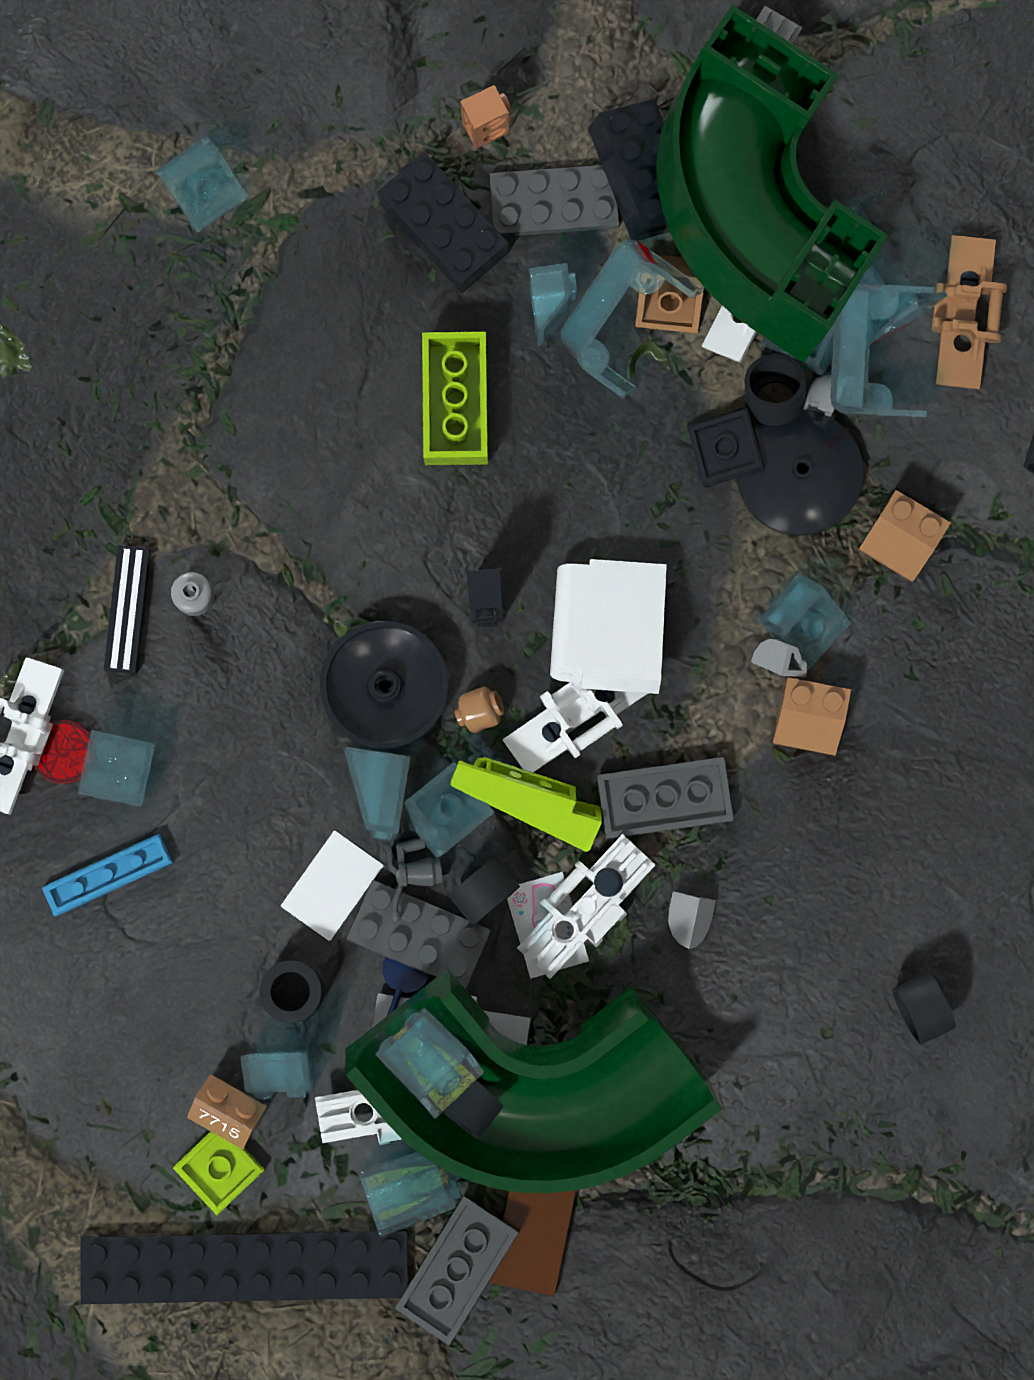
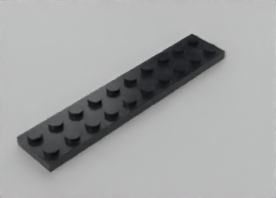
(243, 1267)

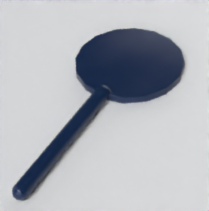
(402, 980)

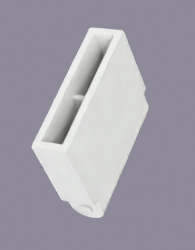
(609, 625)

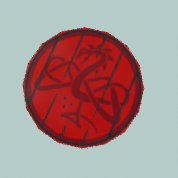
(63, 752)

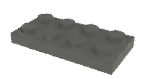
(552, 201)
(665, 798)
(422, 938)
(457, 1270)

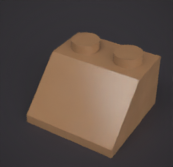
(669, 306)
(904, 536)
(811, 716)

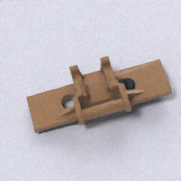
(967, 277)

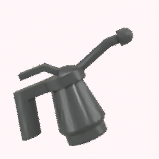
(419, 872)

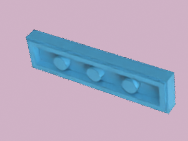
(107, 875)

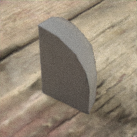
(818, 395)
(780, 658)
(690, 918)

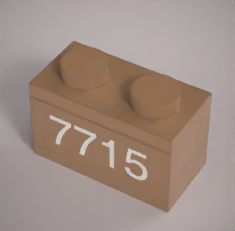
(226, 1111)

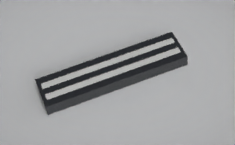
(127, 609)

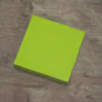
(218, 1171)

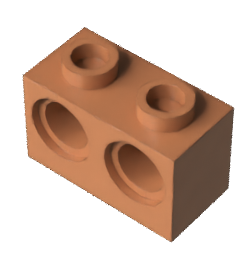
(486, 116)

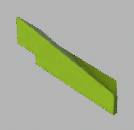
(532, 799)

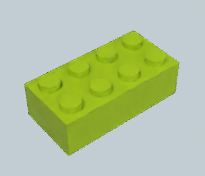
(455, 398)

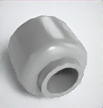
(198, 601)

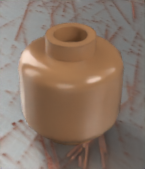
(479, 709)

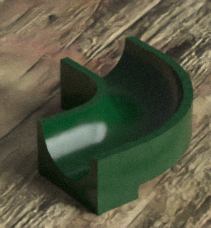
(738, 194)
(569, 1109)

